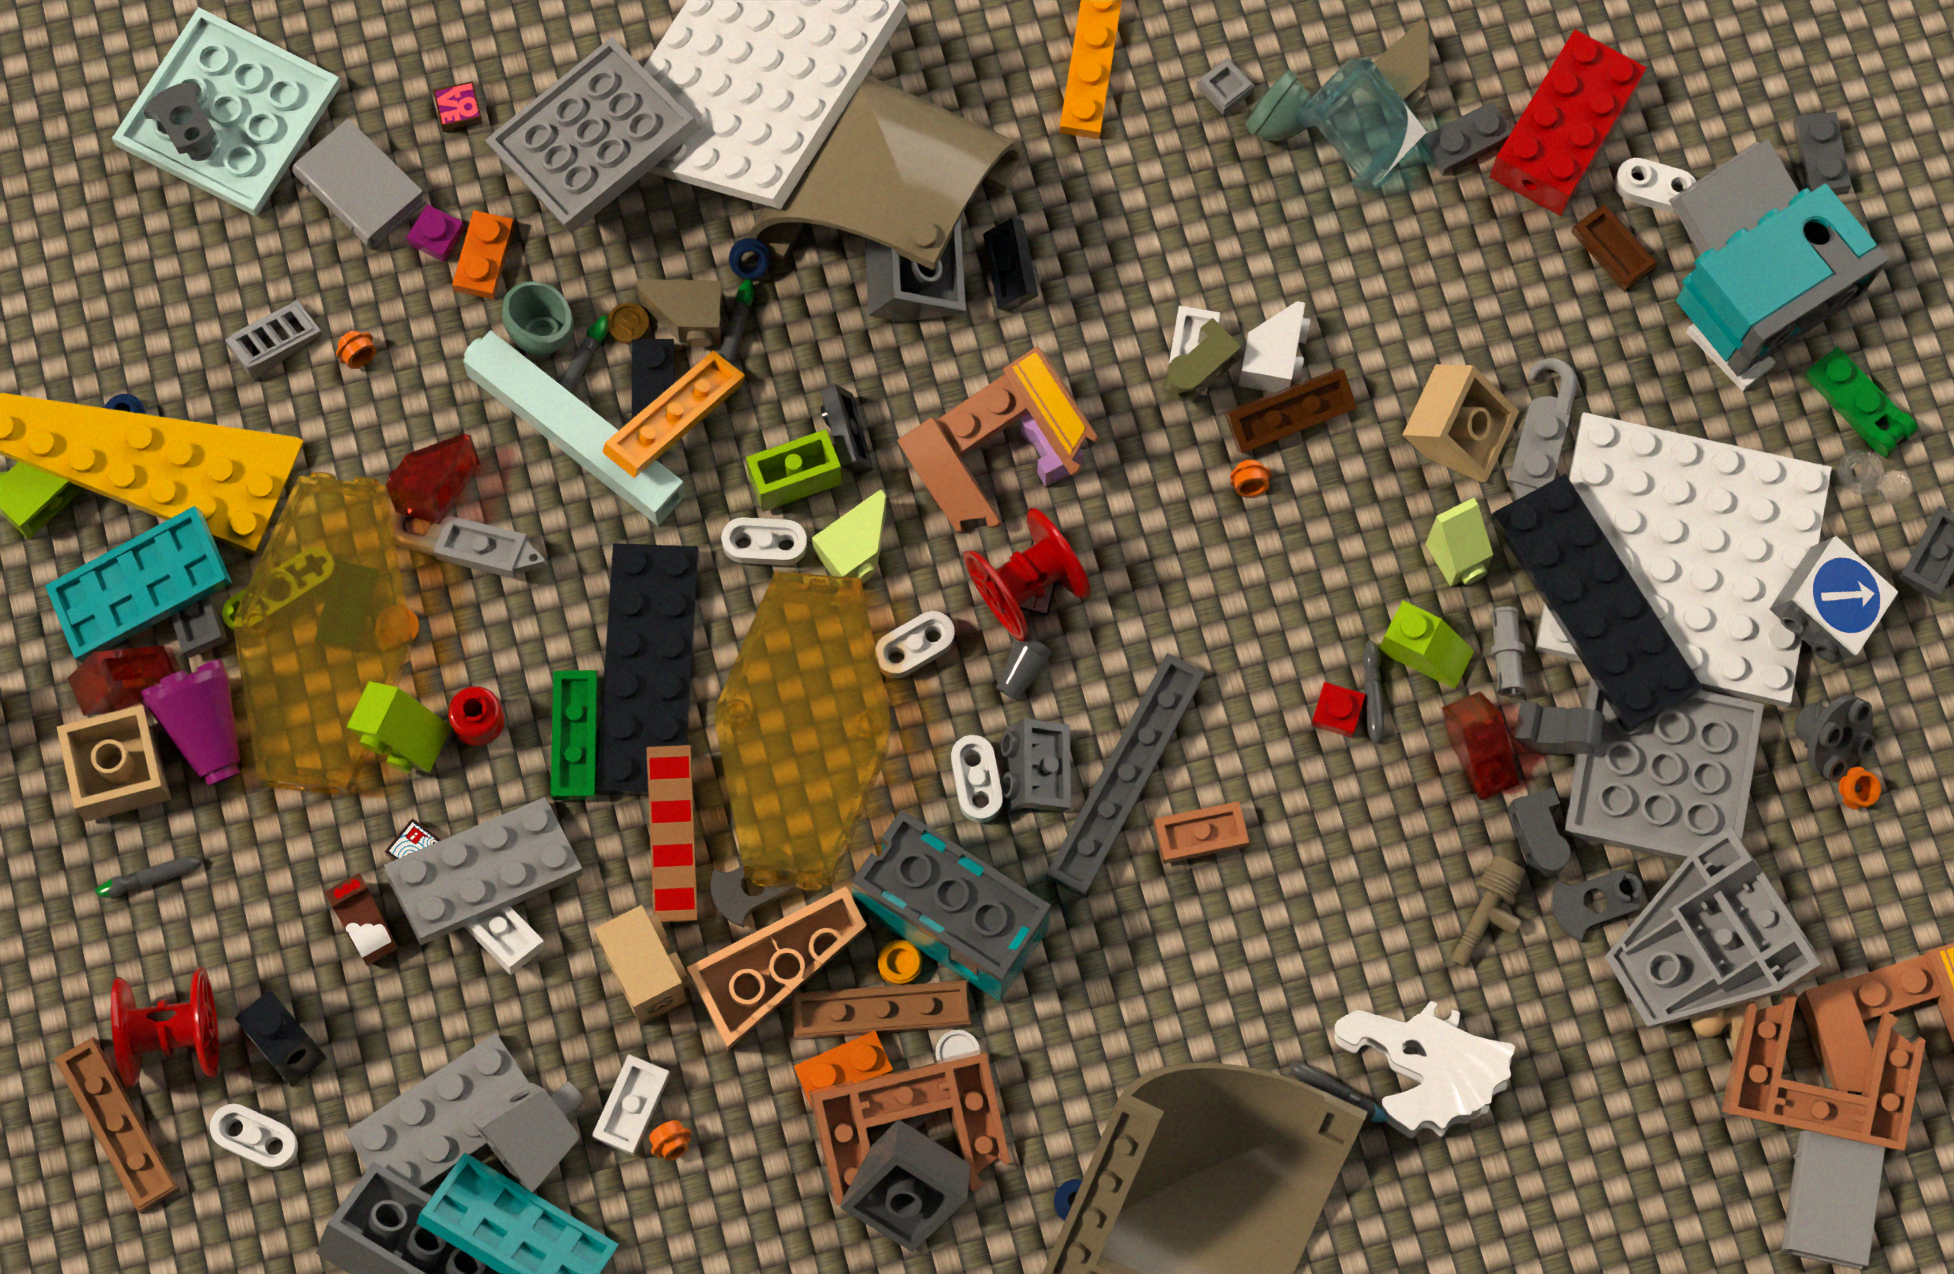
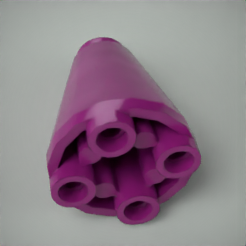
(199, 719)

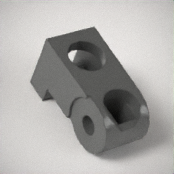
(1558, 729)
(1537, 834)

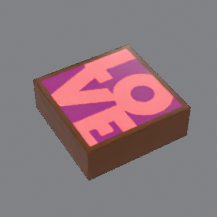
(457, 106)

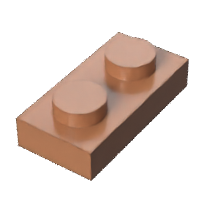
(1201, 832)

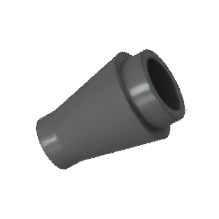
(1023, 666)

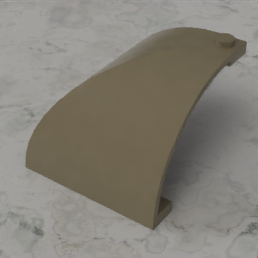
(892, 175)
(1207, 1175)

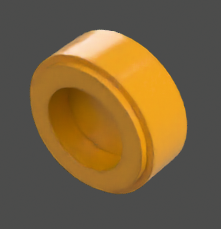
(900, 963)

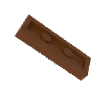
(1290, 410)

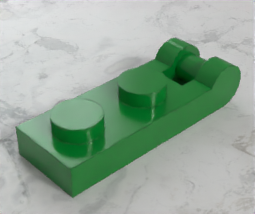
(1860, 401)

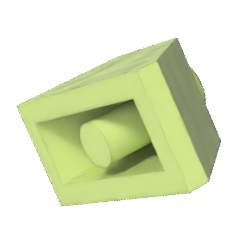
(853, 541)
(1460, 544)

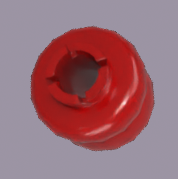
(476, 716)

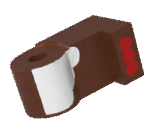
(361, 918)

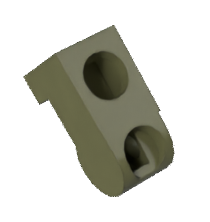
(1209, 360)

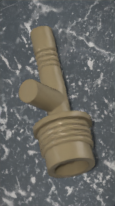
(1499, 883)

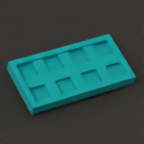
(138, 584)
(511, 1225)

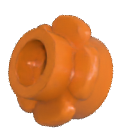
(356, 349)
(1250, 478)
(1868, 788)
(670, 1140)

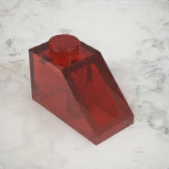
(432, 478)
(117, 677)

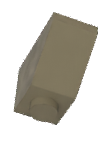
(1407, 65)
(685, 308)

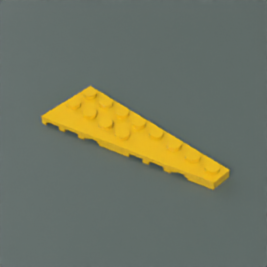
(156, 462)

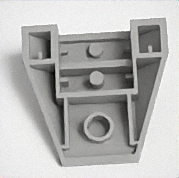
(1711, 939)

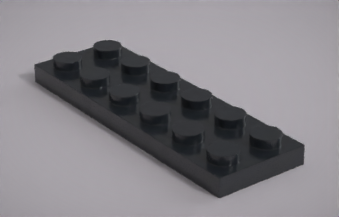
(1596, 603)
(646, 661)

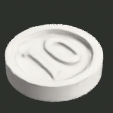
(955, 1043)

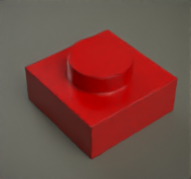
(1338, 709)

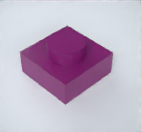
(435, 233)

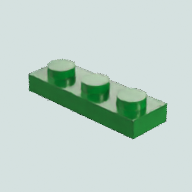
(574, 735)

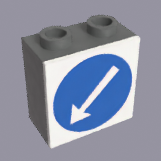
(1833, 600)

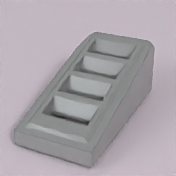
(271, 357)

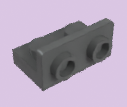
(1036, 766)

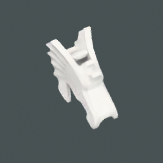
(1455, 1068)

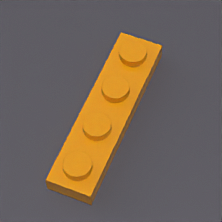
(1090, 68)
(673, 414)

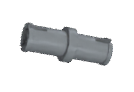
(1507, 651)

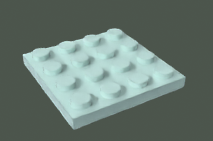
(253, 97)

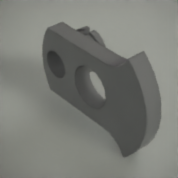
(192, 136)
(732, 900)
(1576, 918)

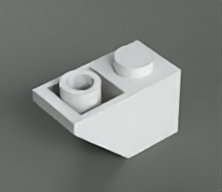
(1271, 351)

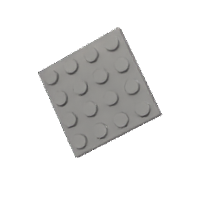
(592, 134)
(1667, 779)

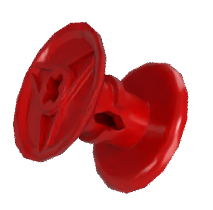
(1027, 574)
(139, 1033)

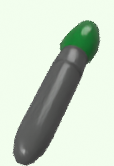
(737, 321)
(594, 335)

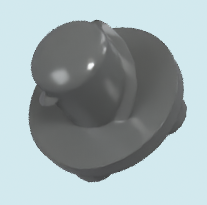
(1836, 734)

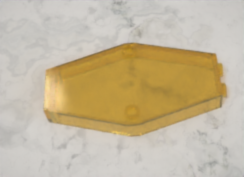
(318, 628)
(802, 729)

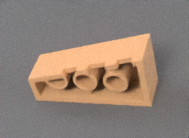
(766, 967)

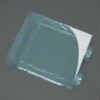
(1364, 121)

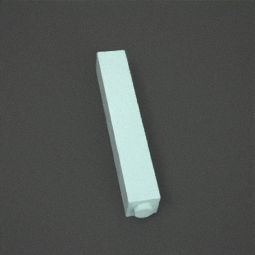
(567, 424)

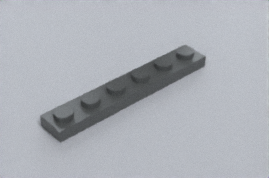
(1125, 775)

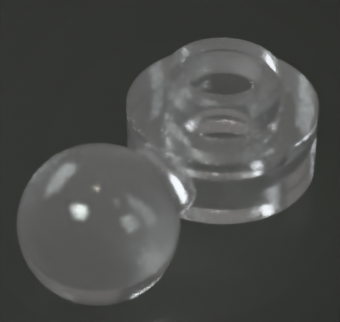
(1892, 486)

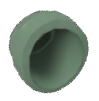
(1276, 111)
(537, 318)

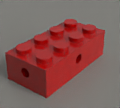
(1567, 122)

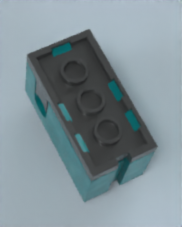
(1780, 278)
(951, 905)

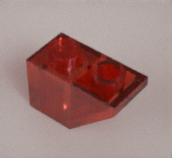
(1481, 744)

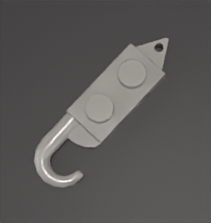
(1543, 431)
(472, 546)

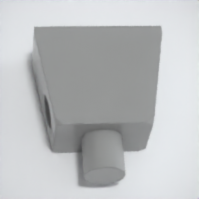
(530, 1130)

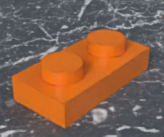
(483, 254)
(851, 1061)

